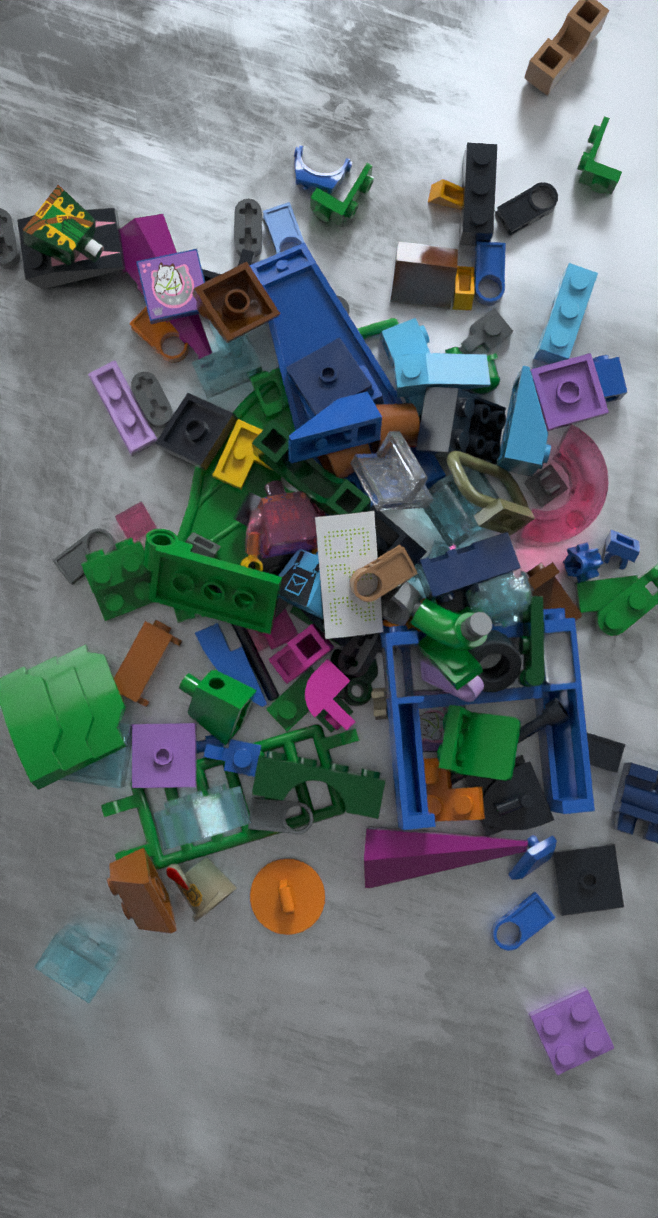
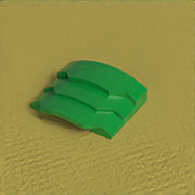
(62, 714)

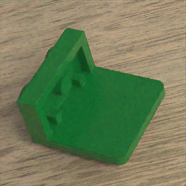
(478, 744)

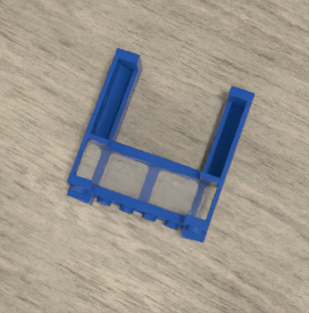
(562, 747)

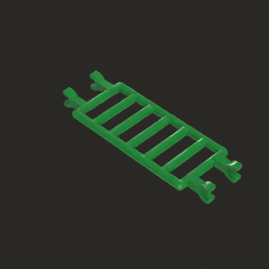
(219, 842)

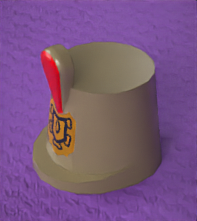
(201, 886)

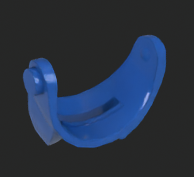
(310, 179)

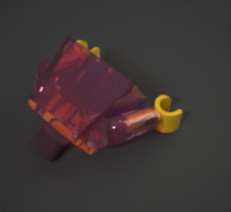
(281, 525)

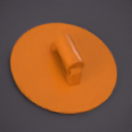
(287, 896)

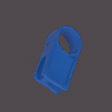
(489, 266)
(529, 916)

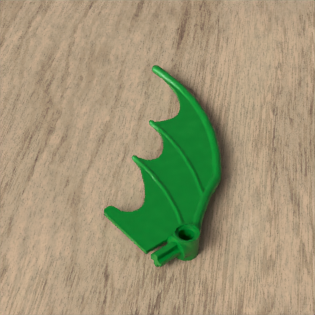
(215, 503)

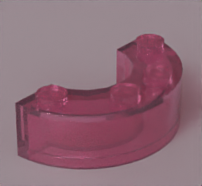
(586, 496)

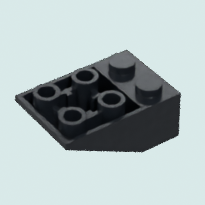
(460, 423)

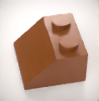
(142, 892)

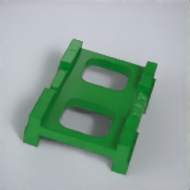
(264, 377)

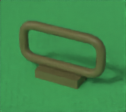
(497, 513)

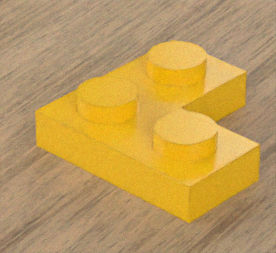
(238, 456)

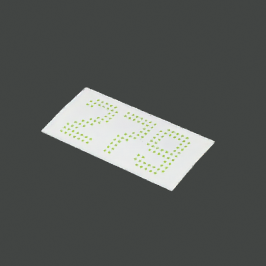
(343, 547)

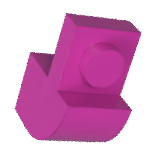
(301, 653)
(320, 691)

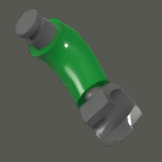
(444, 626)

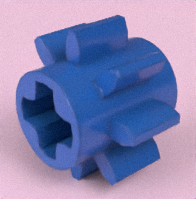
(583, 562)

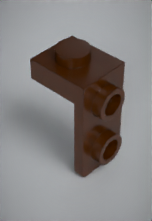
(554, 596)

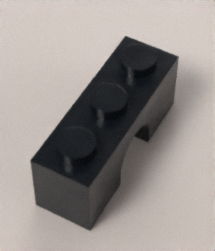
(479, 193)

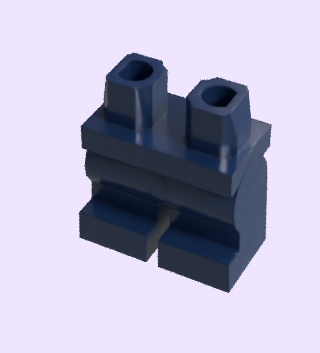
(637, 800)

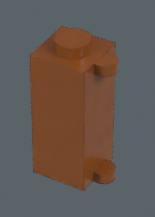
(144, 660)

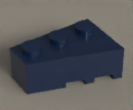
(466, 567)

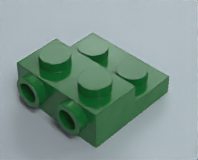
(119, 578)

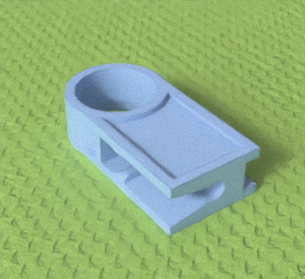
(282, 226)

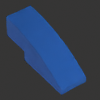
(231, 663)

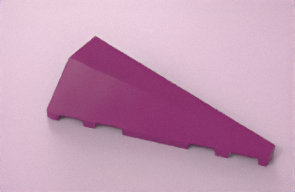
(151, 238)
(408, 854)

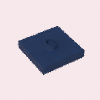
(328, 376)

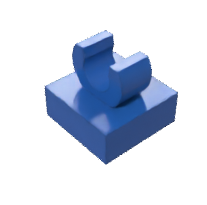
(621, 546)

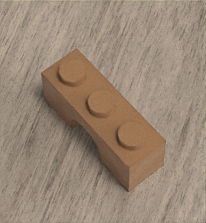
(561, 52)

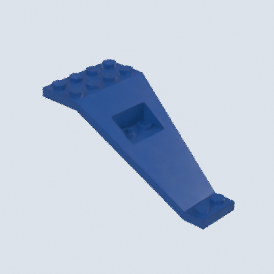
(312, 319)

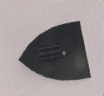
(517, 802)

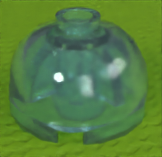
(502, 598)

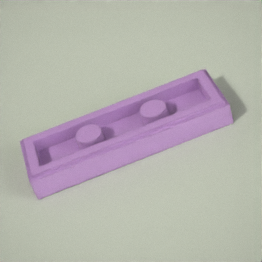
(123, 408)

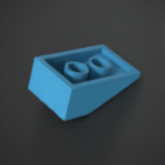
(525, 430)

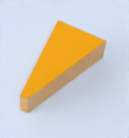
(446, 194)
(464, 288)

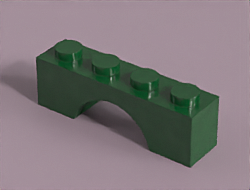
(321, 487)
(360, 792)

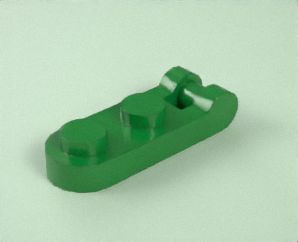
(628, 605)

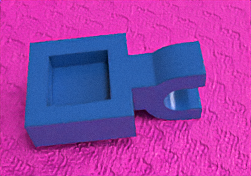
(239, 757)

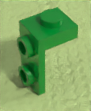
(594, 174)
(329, 208)

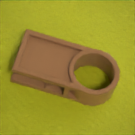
(391, 571)

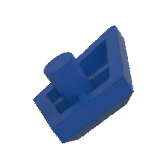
(534, 857)

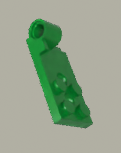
(183, 578)

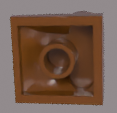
(235, 302)

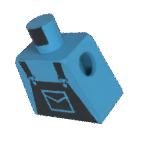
(302, 583)

